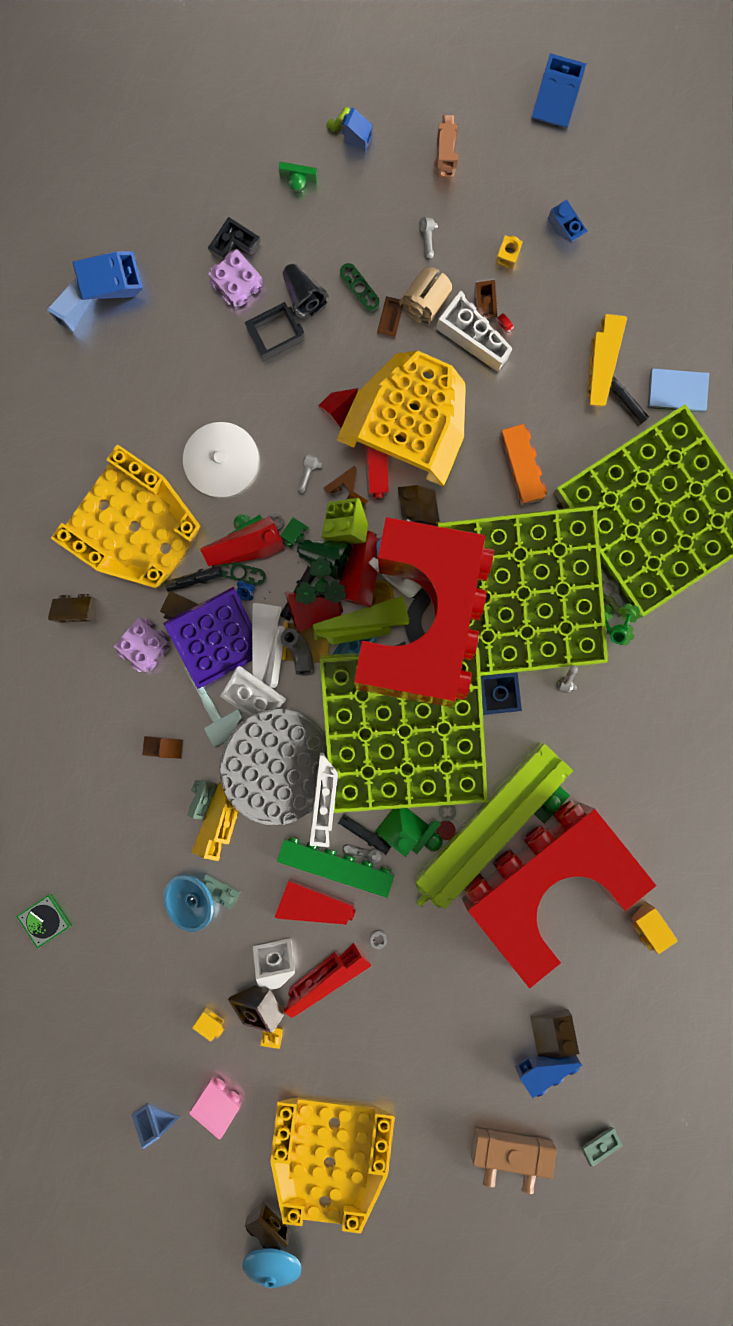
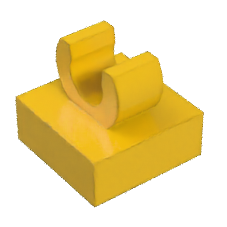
(272, 1039)

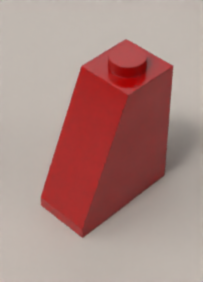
(307, 615)

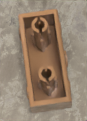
(513, 1154)

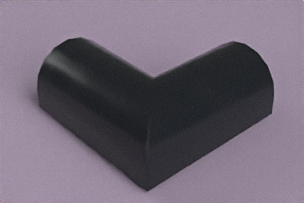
(233, 234)

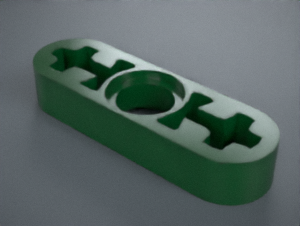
(360, 280)
(254, 571)

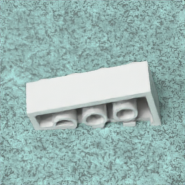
(473, 333)

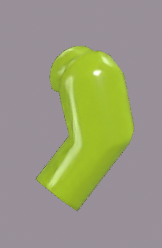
(335, 124)

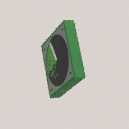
(43, 921)

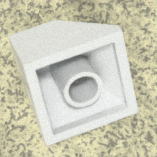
(273, 963)

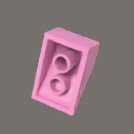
(215, 1107)

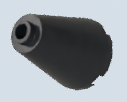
(304, 292)

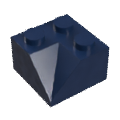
(500, 693)

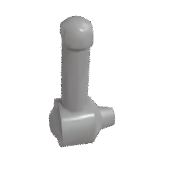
(427, 225)
(310, 463)
(566, 684)
(374, 855)

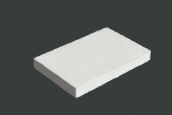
(250, 693)

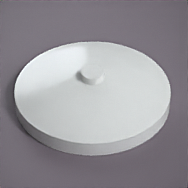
(221, 460)

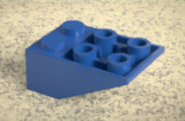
(558, 90)
(108, 276)
(542, 1072)

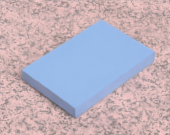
(675, 388)

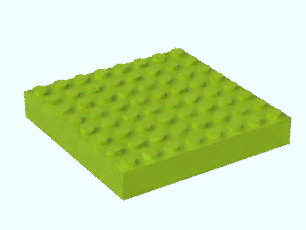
(659, 509)
(540, 591)
(399, 748)

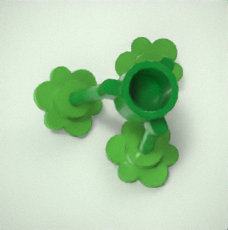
(622, 633)

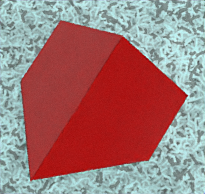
(338, 404)

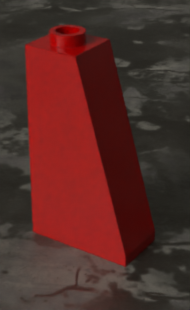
(376, 472)
(358, 574)
(313, 905)

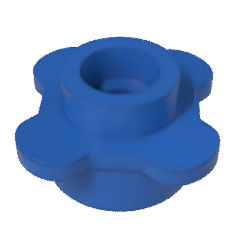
(243, 595)

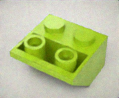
(345, 522)

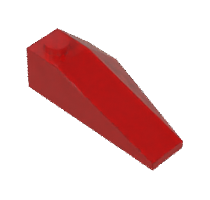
(250, 543)

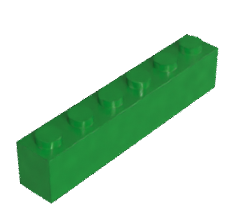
(336, 867)

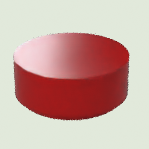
(505, 323)
(446, 830)

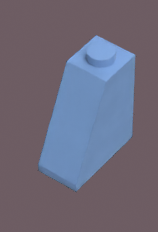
(69, 307)

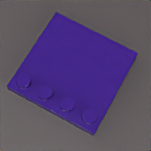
(212, 637)

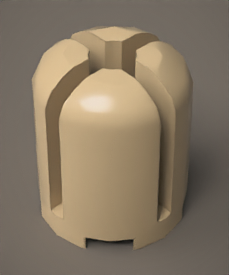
(426, 295)

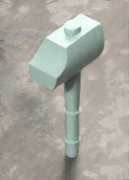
(221, 727)

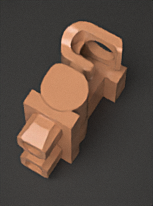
(446, 141)

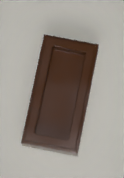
(390, 317)

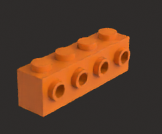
(523, 465)

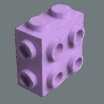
(235, 279)
(142, 645)

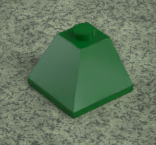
(402, 829)

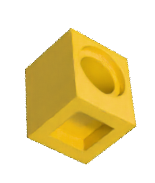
(509, 259)
(209, 1025)

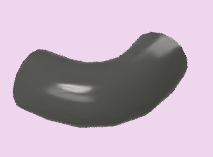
(300, 651)

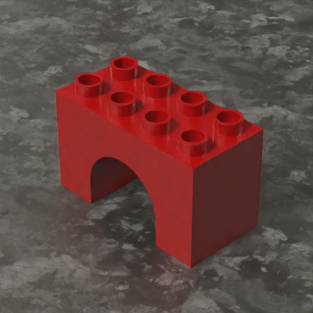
(448, 569)
(572, 847)

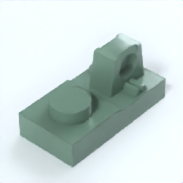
(204, 793)
(221, 891)
(601, 1146)

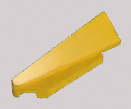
(603, 357)
(216, 826)

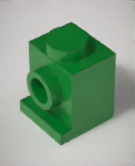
(293, 533)

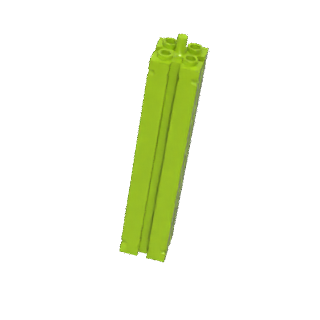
(491, 826)

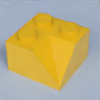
(654, 930)

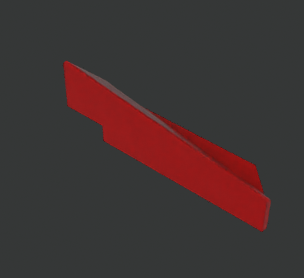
(325, 979)

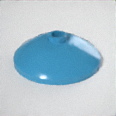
(188, 903)
(271, 1267)

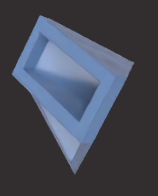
(152, 1123)

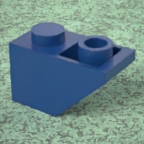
(356, 129)
(566, 222)

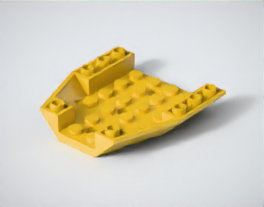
(430, 433)
(105, 536)
(360, 1154)

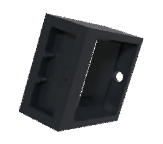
(267, 316)

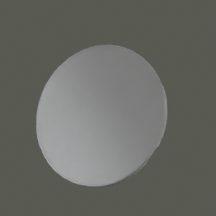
(272, 766)

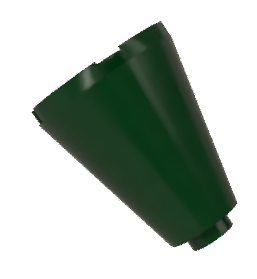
(334, 552)

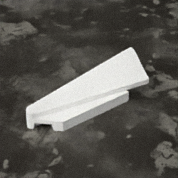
(266, 643)
(323, 803)

